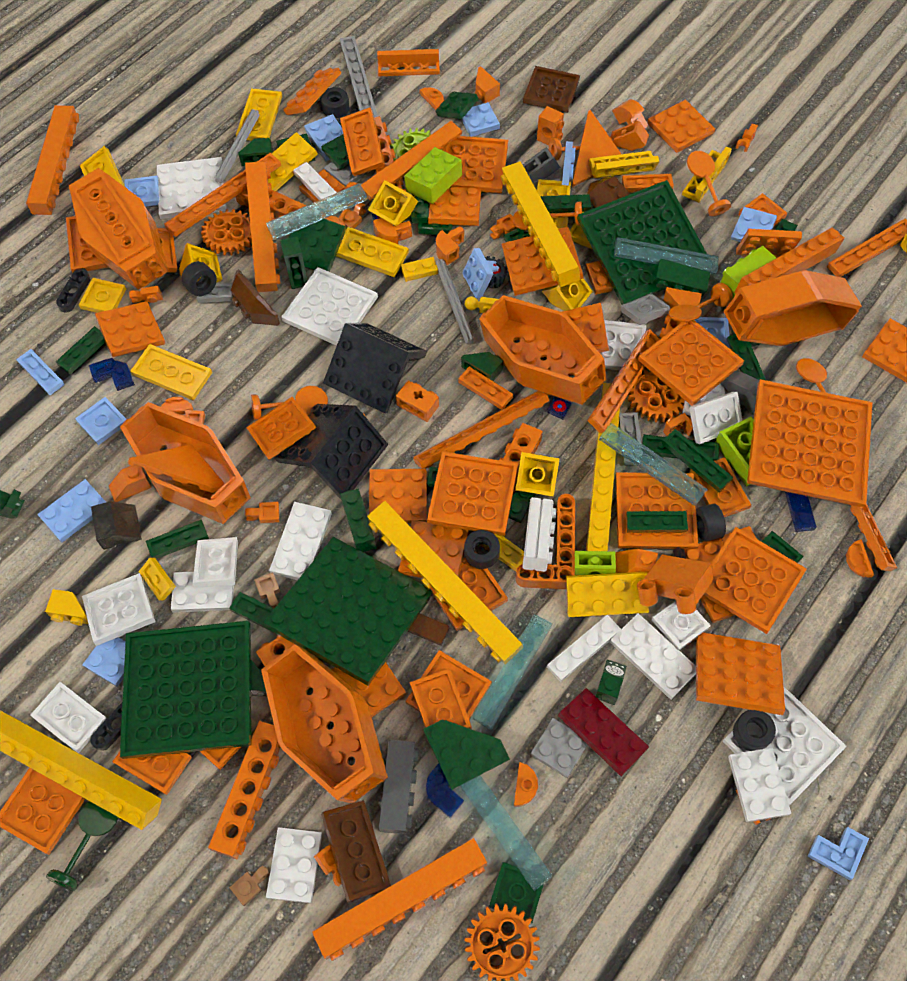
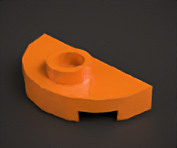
(432, 96)
(177, 405)
(858, 560)
(526, 785)

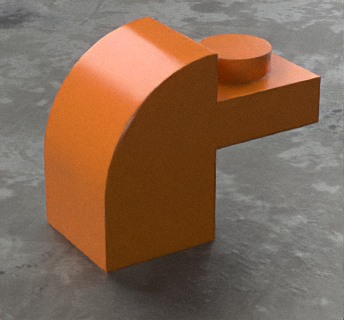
(630, 112)
(390, 232)
(447, 244)

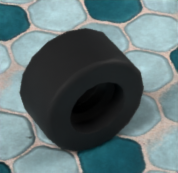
(335, 102)
(193, 273)
(710, 522)
(477, 538)
(761, 719)

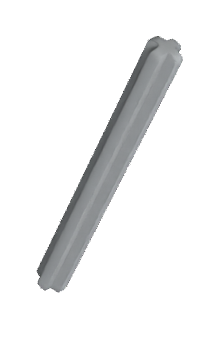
(236, 146)
(455, 301)

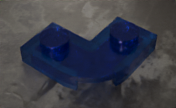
(112, 368)
(440, 793)

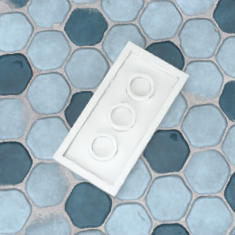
(300, 540)
(654, 656)

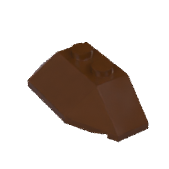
(605, 191)
(251, 302)

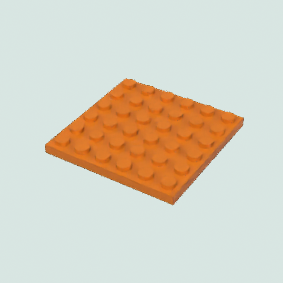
(810, 443)

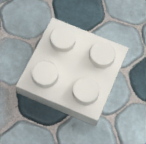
(678, 627)

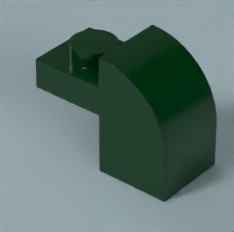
(10, 504)

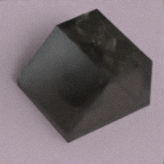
(115, 524)

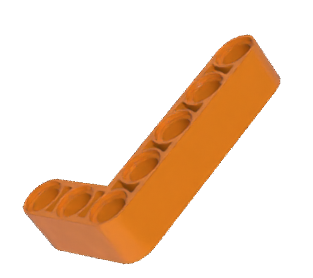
(562, 550)

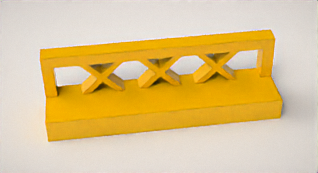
(622, 166)
(702, 188)

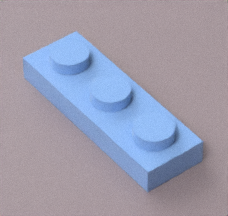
(40, 372)

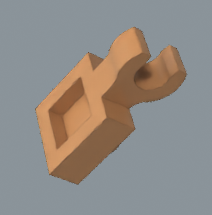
(268, 588)
(248, 886)

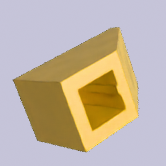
(66, 607)

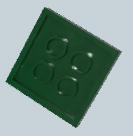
(319, 243)

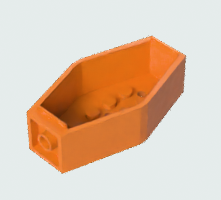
(99, 199)
(792, 308)
(543, 334)
(157, 428)
(304, 719)

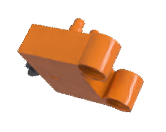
(676, 579)

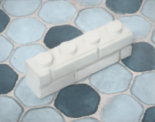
(538, 535)

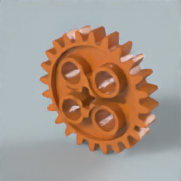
(227, 232)
(656, 395)
(511, 964)

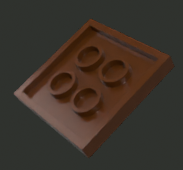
(551, 88)

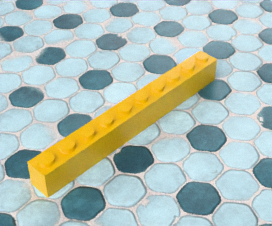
(540, 225)
(601, 491)
(445, 582)
(77, 773)

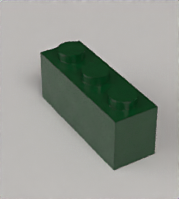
(294, 262)
(680, 277)
(358, 520)

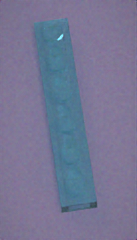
(316, 211)
(652, 253)
(653, 464)
(512, 673)
(507, 832)

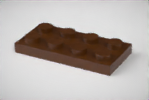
(355, 851)

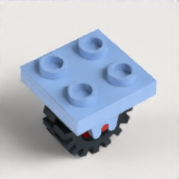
(483, 271)

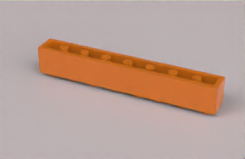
(52, 160)
(260, 213)
(797, 259)
(399, 899)

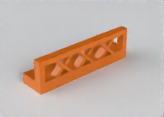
(408, 60)

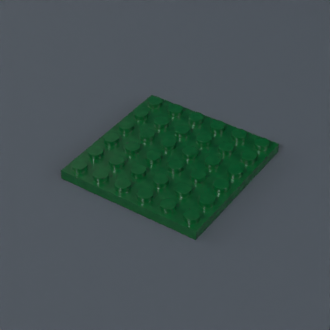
(643, 216)
(349, 610)
(186, 690)

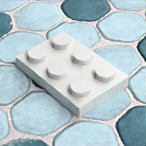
(714, 416)
(215, 562)
(190, 599)
(68, 717)
(759, 785)
(294, 865)

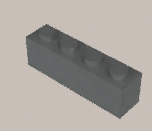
(397, 787)

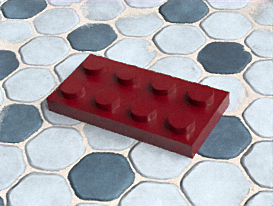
(603, 731)

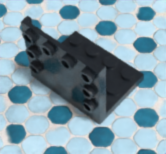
(369, 364)
(338, 448)

